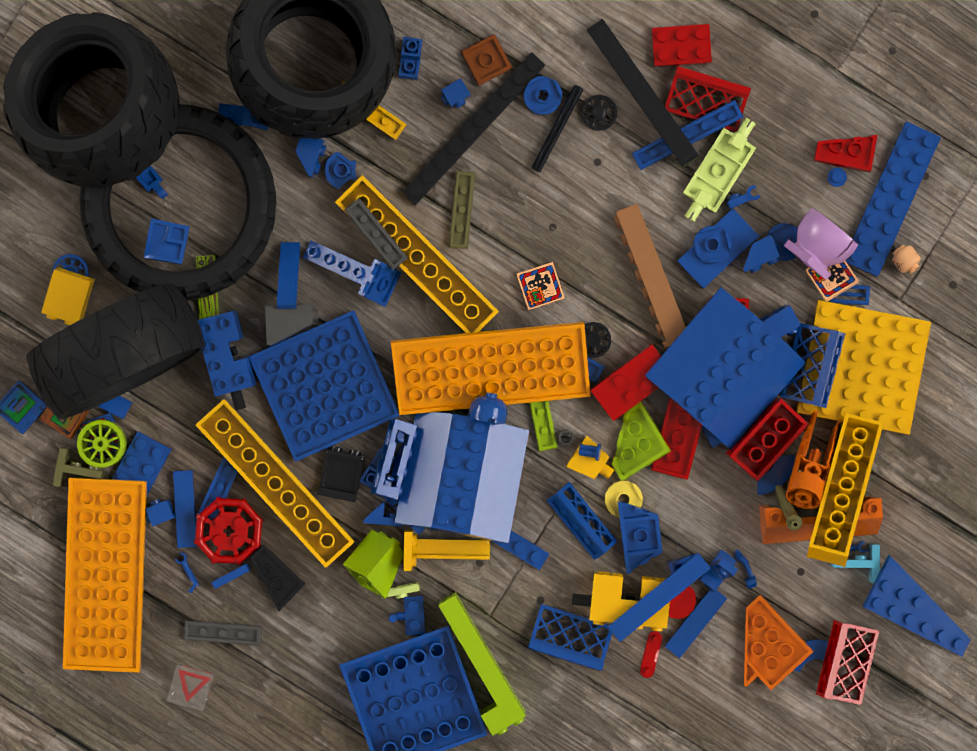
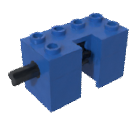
(224, 371)

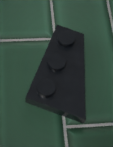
(277, 576)

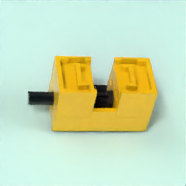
(608, 604)

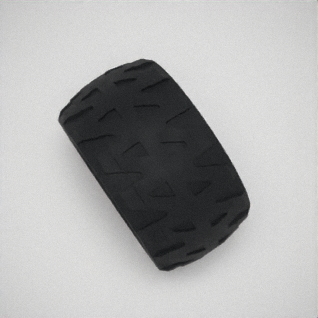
(56, 60)
(300, 111)

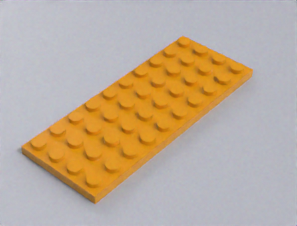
(512, 363)
(104, 574)

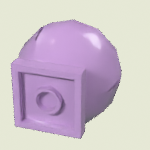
(821, 243)

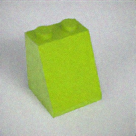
(375, 562)

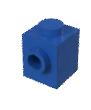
(455, 94)
(159, 512)

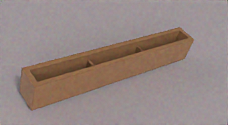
(650, 273)

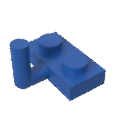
(413, 615)

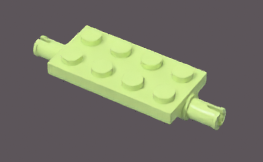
(719, 170)

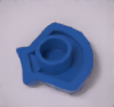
(339, 170)

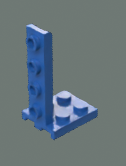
(376, 280)

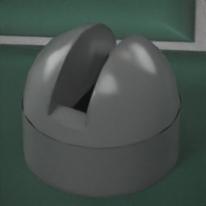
(565, 440)

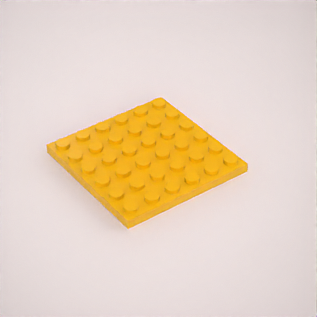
(876, 366)

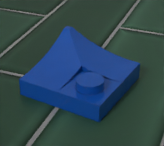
(166, 241)

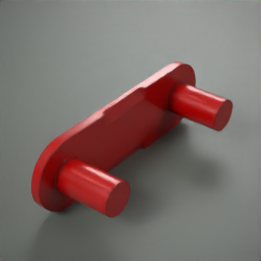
(651, 654)

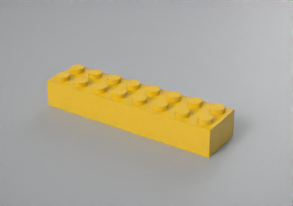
(845, 490)

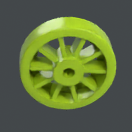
(101, 443)

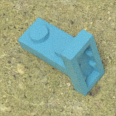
(862, 561)

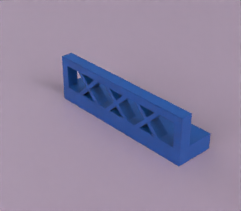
(579, 523)

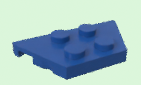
(639, 535)

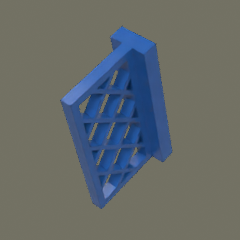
(828, 365)
(564, 653)

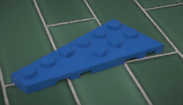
(908, 605)

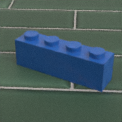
(782, 321)

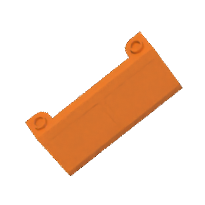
(776, 531)

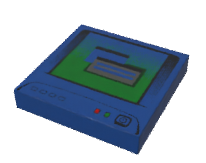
(21, 407)

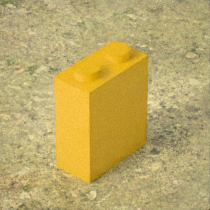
(67, 296)

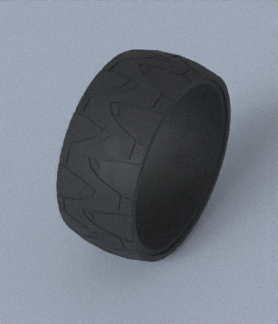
(115, 350)

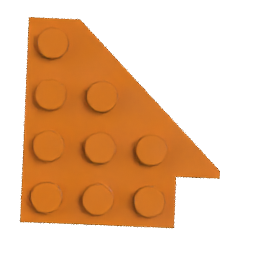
(770, 645)

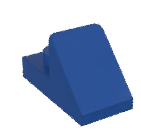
(377, 517)

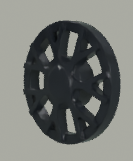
(599, 112)
(593, 339)

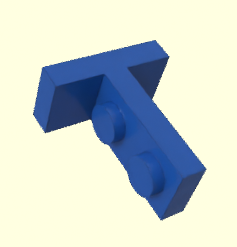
(240, 116)
(721, 568)

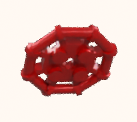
(220, 522)

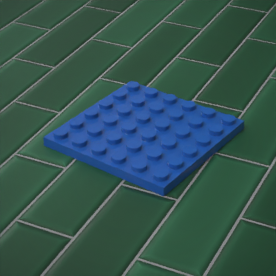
(324, 386)

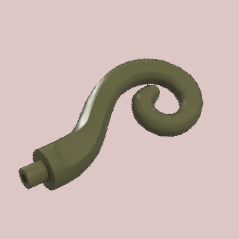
(793, 521)

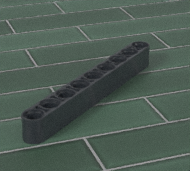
(642, 93)

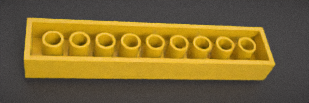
(424, 262)
(275, 483)

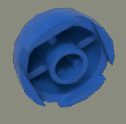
(488, 408)

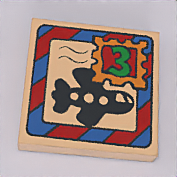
(839, 281)
(540, 286)

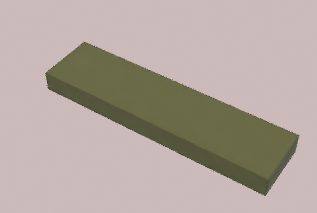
(462, 209)

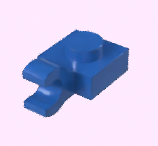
(151, 181)
(737, 199)

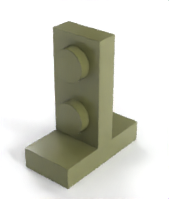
(63, 467)

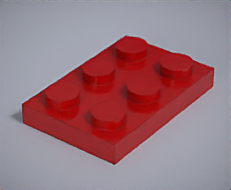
(681, 45)

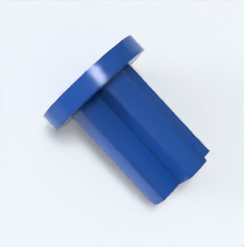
(590, 451)

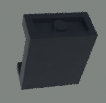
(341, 474)

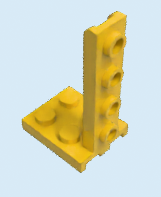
(442, 549)

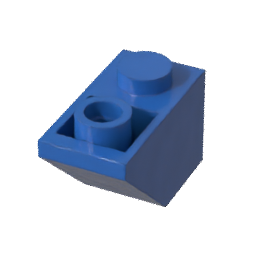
(309, 153)
(762, 252)

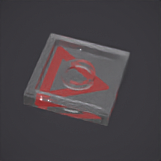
(190, 687)

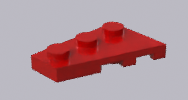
(847, 153)

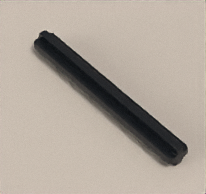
(557, 128)

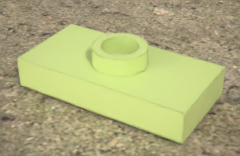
(401, 590)

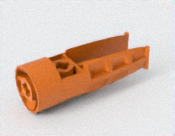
(807, 487)

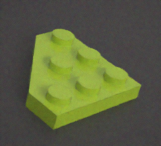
(638, 443)

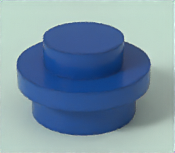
(837, 177)

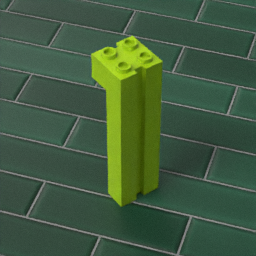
(507, 707)

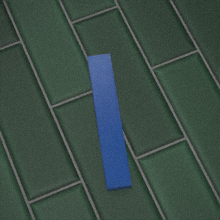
(693, 131)
(659, 597)

